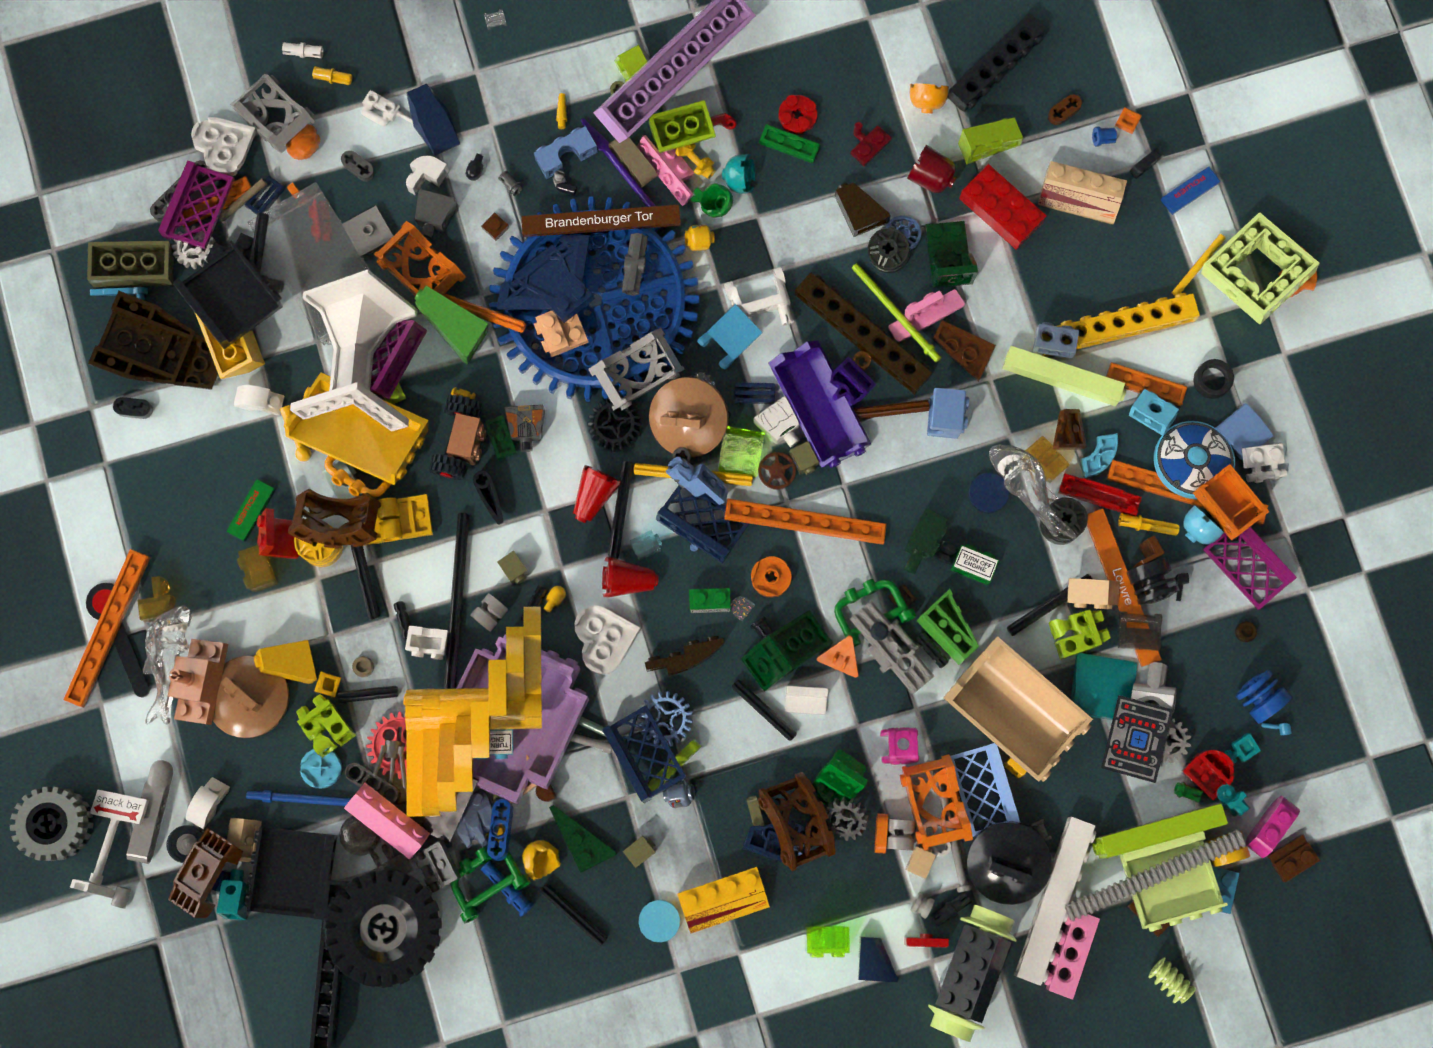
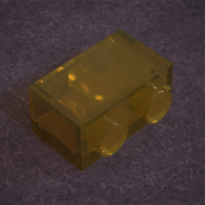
(257, 569)

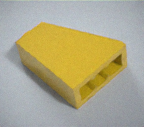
(287, 661)

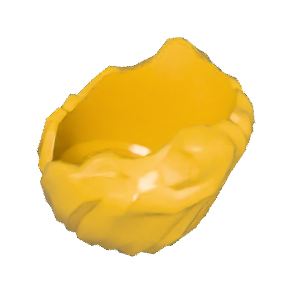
(540, 859)

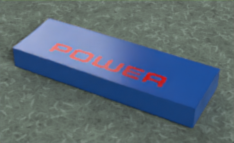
(1190, 190)

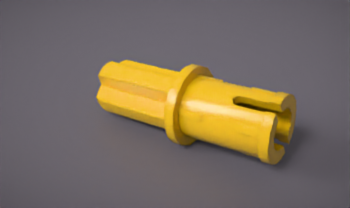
(332, 76)

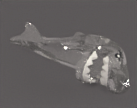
(1027, 480)
(163, 643)

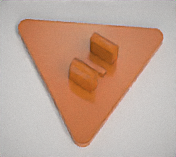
(841, 657)

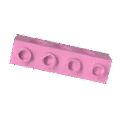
(1068, 986)

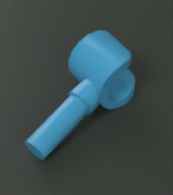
(1284, 728)

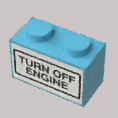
(500, 744)

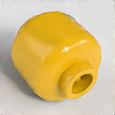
(699, 237)

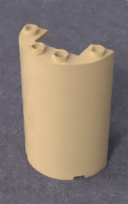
(1018, 709)

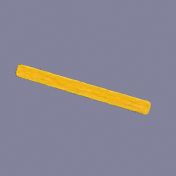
(660, 471)

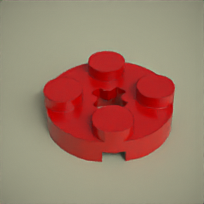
(793, 104)

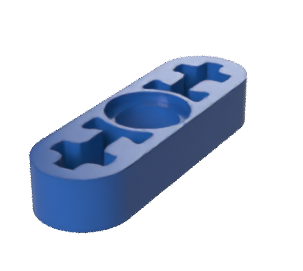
(508, 815)

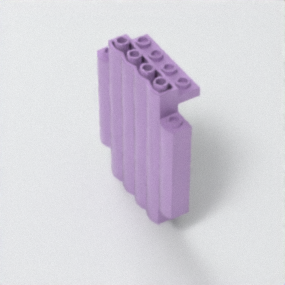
(543, 746)

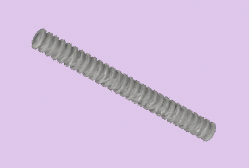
(1155, 875)

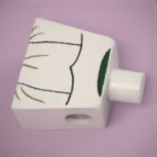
(779, 422)

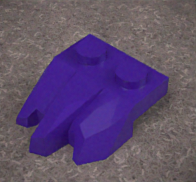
(851, 382)

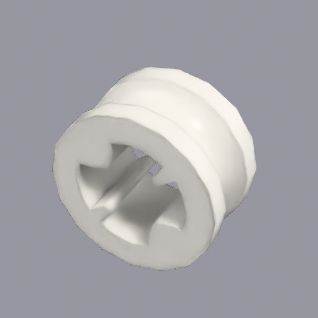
(943, 852)

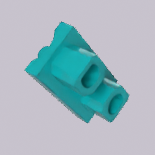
(1232, 800)

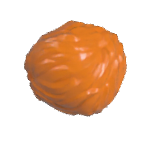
(303, 143)

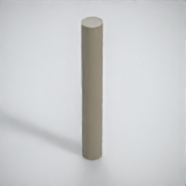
(242, 199)

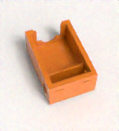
(1230, 502)

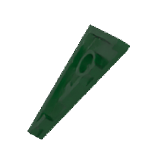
(583, 845)

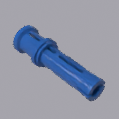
(513, 896)

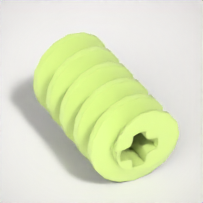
(1172, 981)

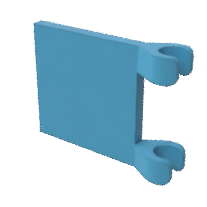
(733, 333)

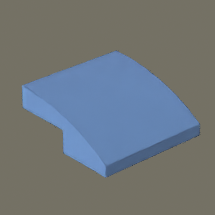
(1244, 430)

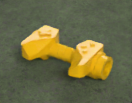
(704, 166)

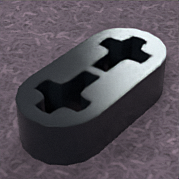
(1146, 163)
(133, 403)

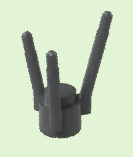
(393, 750)

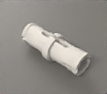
(302, 50)

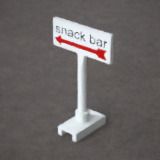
(117, 808)

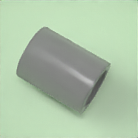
(120, 897)

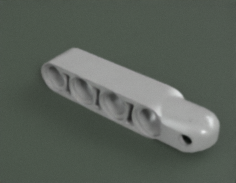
(156, 791)

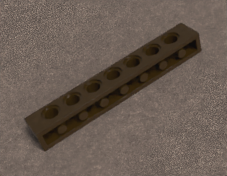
(814, 283)

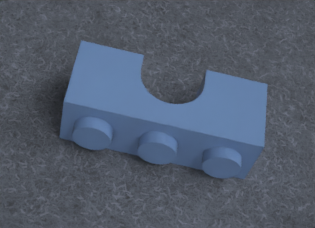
(578, 142)

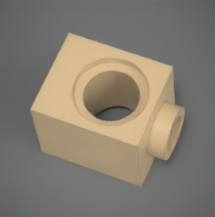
(920, 861)

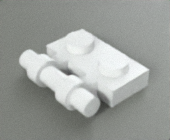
(1262, 456)

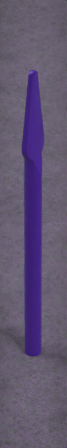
(602, 145)

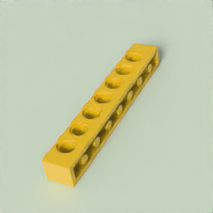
(1184, 303)

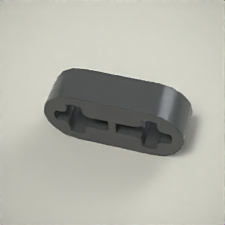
(360, 162)

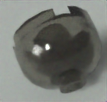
(358, 838)

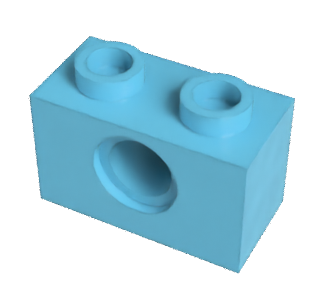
(1157, 421)

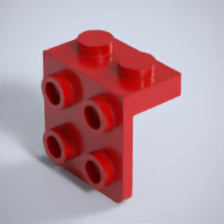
(274, 536)

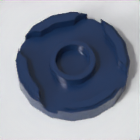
(988, 493)

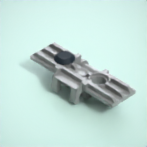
(886, 651)

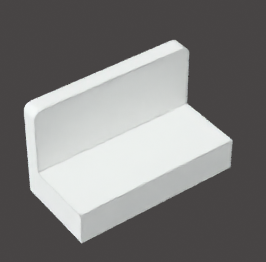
(806, 700)

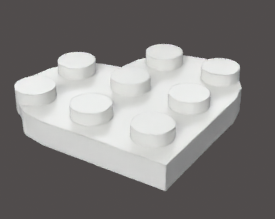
(223, 144)
(604, 638)

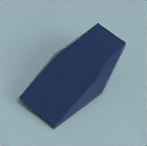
(432, 120)

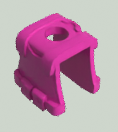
(897, 755)

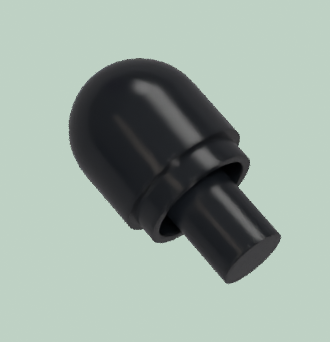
(474, 168)

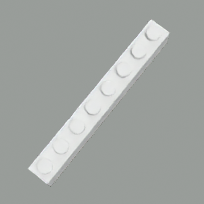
(1051, 907)

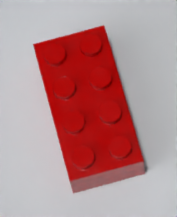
(1002, 207)

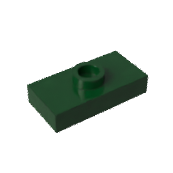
(500, 437)

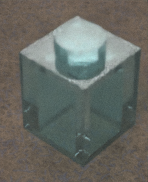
(646, 545)

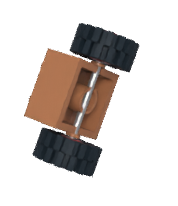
(464, 438)

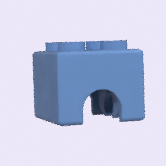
(947, 413)

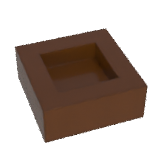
(495, 226)

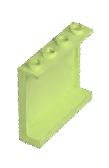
(1177, 897)

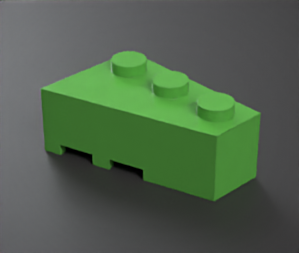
(948, 628)

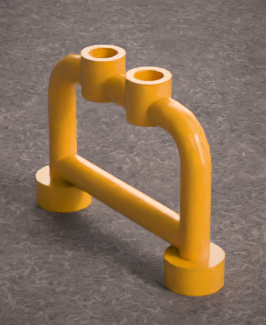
(356, 486)

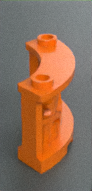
(448, 272)
(945, 776)

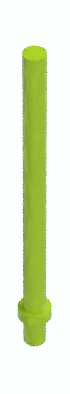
(928, 349)

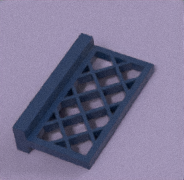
(694, 535)
(628, 762)

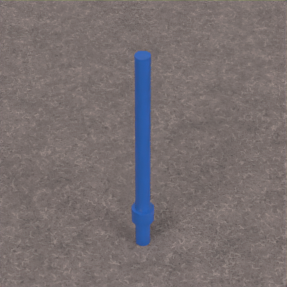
(268, 796)

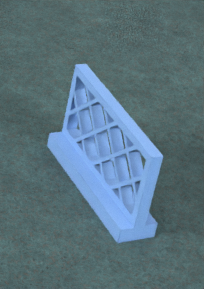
(1000, 779)

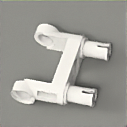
(776, 302)

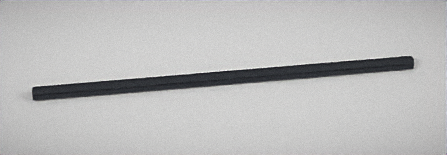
(456, 601)

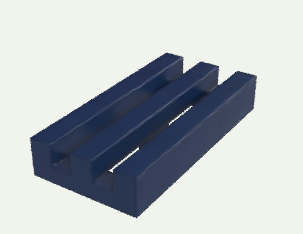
(270, 201)
(754, 386)

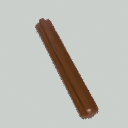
(892, 409)

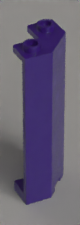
(827, 424)

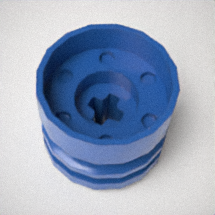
(1263, 696)

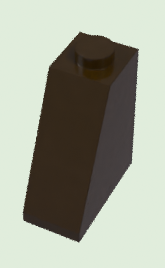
(859, 209)

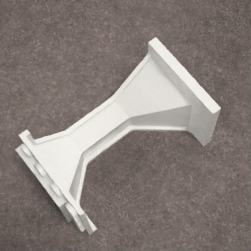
(357, 318)

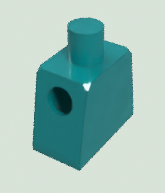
(232, 905)

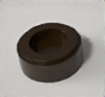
(1246, 631)

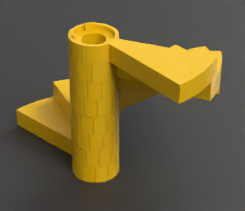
(455, 724)

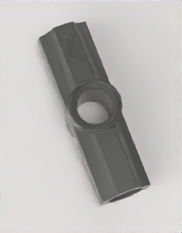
(634, 264)

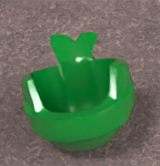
(714, 200)

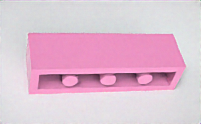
(387, 821)

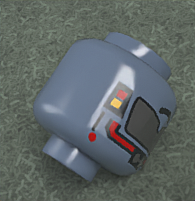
(679, 794)

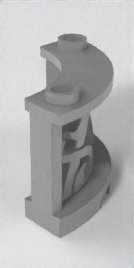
(293, 121)
(607, 368)

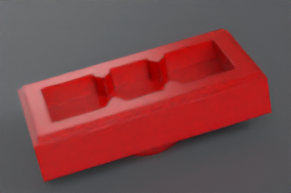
(926, 940)

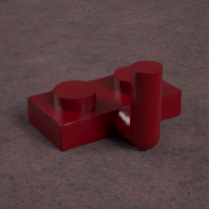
(870, 144)

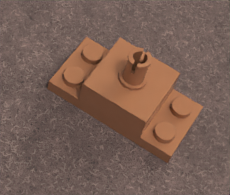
(197, 681)

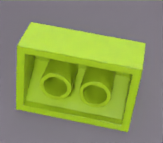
(681, 126)

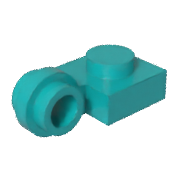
(1244, 748)

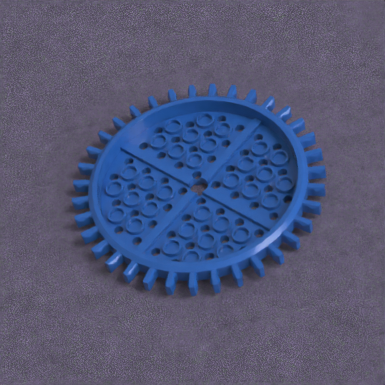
(671, 281)

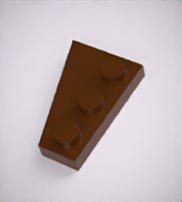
(964, 348)

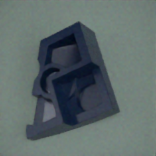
(874, 961)

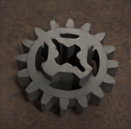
(845, 818)

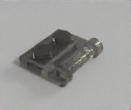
(1139, 638)

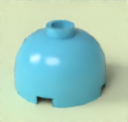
(1200, 527)

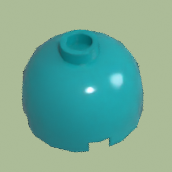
(738, 173)

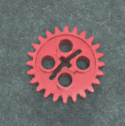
(379, 739)

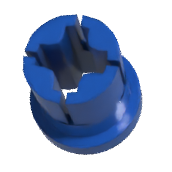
(1103, 136)

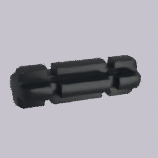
(536, 599)
(402, 618)
(932, 650)

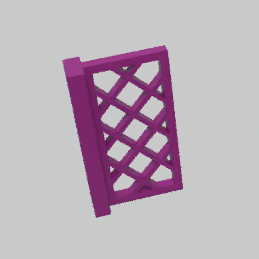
(179, 201)
(397, 358)
(1264, 553)

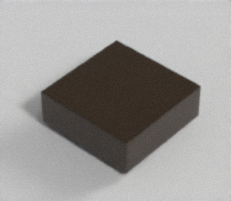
(907, 595)

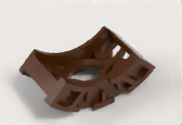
(321, 507)
(822, 838)

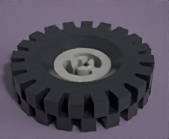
(371, 960)

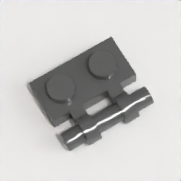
(441, 864)

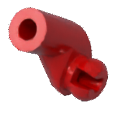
(724, 120)

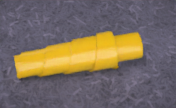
(561, 116)

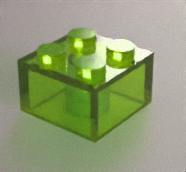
(827, 940)

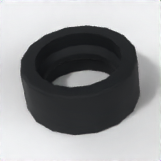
(1221, 366)

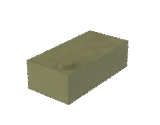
(130, 264)

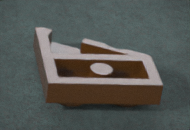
(1069, 431)

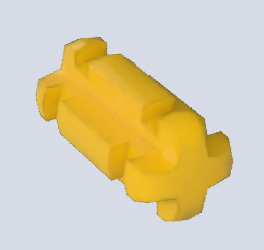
(464, 393)

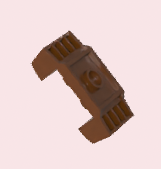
(201, 872)

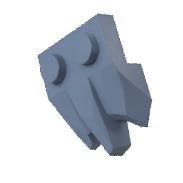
(476, 820)

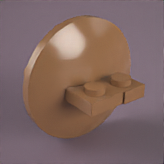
(688, 416)
(249, 700)

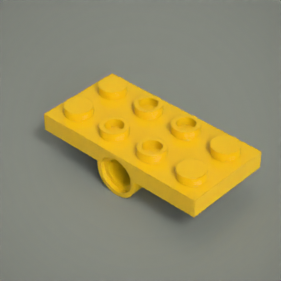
(402, 519)

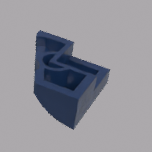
(764, 841)

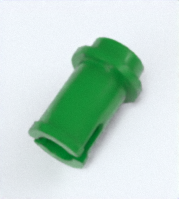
(1186, 791)

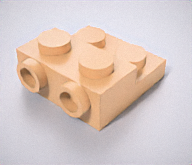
(558, 335)

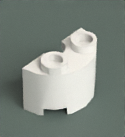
(426, 641)

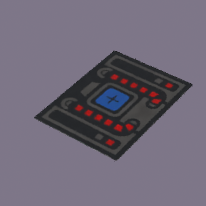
(1137, 739)

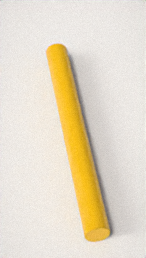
(1198, 265)

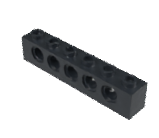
(1027, 27)

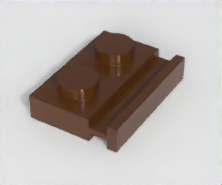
(1293, 858)

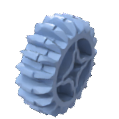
(681, 709)

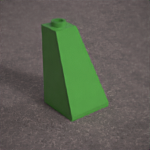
(455, 324)

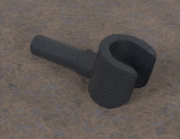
(1181, 579)

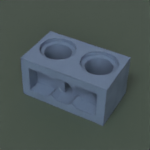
(1055, 345)

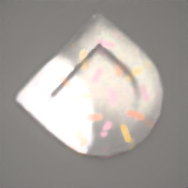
(741, 607)

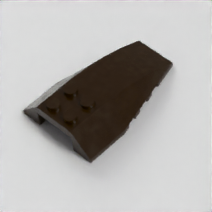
(152, 346)

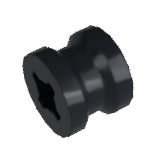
(946, 552)

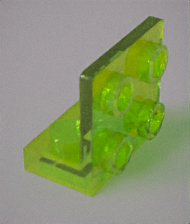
(741, 451)

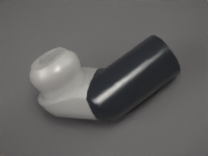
(561, 184)

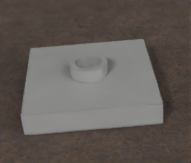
(368, 231)

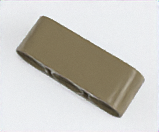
(633, 161)

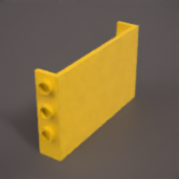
(357, 437)

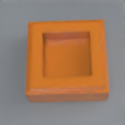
(1128, 120)

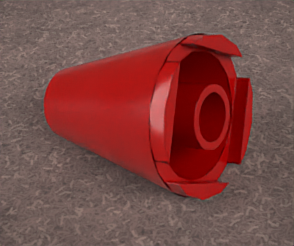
(593, 493)
(626, 578)

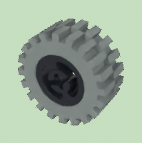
(71, 823)

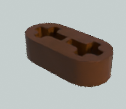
(1062, 106)

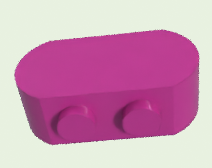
(1272, 826)

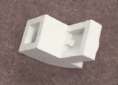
(424, 169)
(258, 398)
(205, 802)

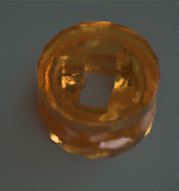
(867, 359)

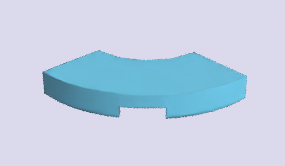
(1101, 457)

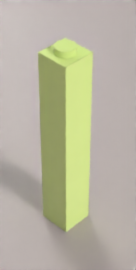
(1064, 376)

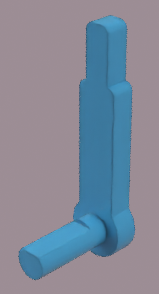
(140, 292)

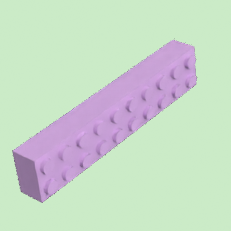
(672, 66)

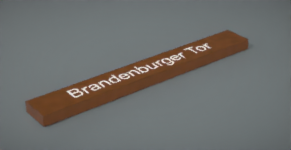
(600, 220)

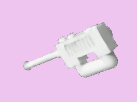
(389, 109)

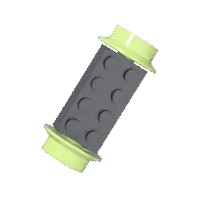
(973, 973)

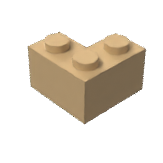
(1097, 592)

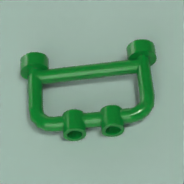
(871, 587)
(467, 866)

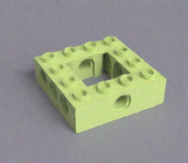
(1277, 246)

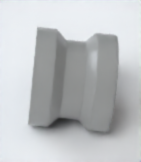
(922, 905)

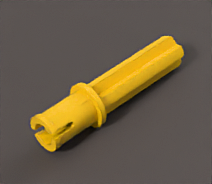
(1148, 524)

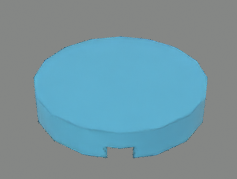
(320, 771)
(659, 921)

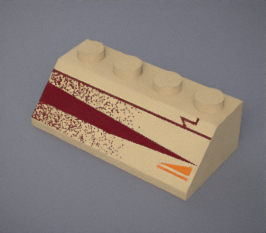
(1082, 192)

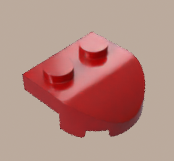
(1210, 771)

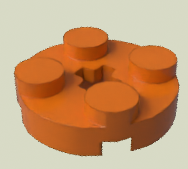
(766, 566)

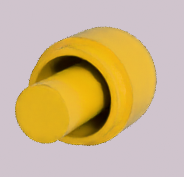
(555, 598)

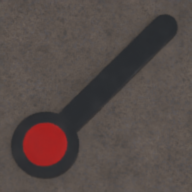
(95, 604)

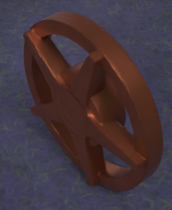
(777, 470)

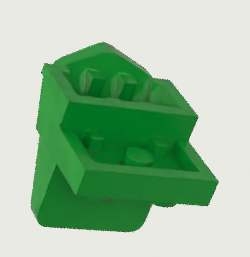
(840, 778)

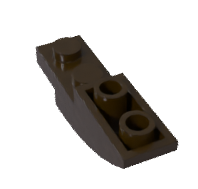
(694, 655)

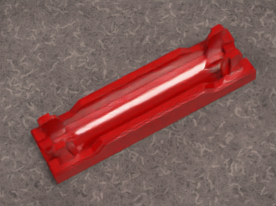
(1100, 494)

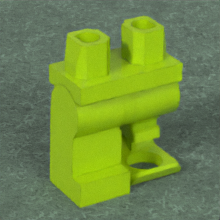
(1085, 633)
(324, 718)

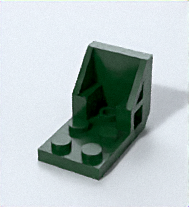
(949, 255)
(786, 650)

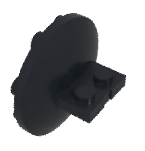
(1009, 862)

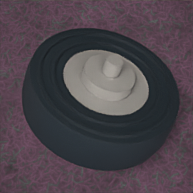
(181, 841)

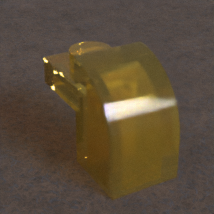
(153, 607)

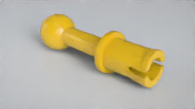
(302, 452)

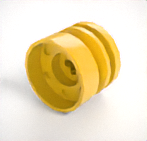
(317, 554)

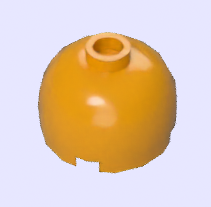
(928, 96)

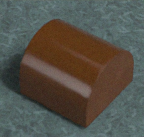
(545, 795)

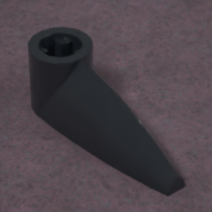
(488, 496)

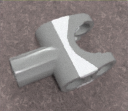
(1155, 690)

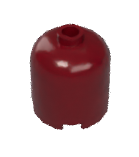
(933, 171)

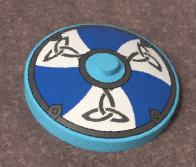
(1191, 456)

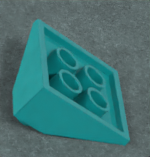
(1099, 682)

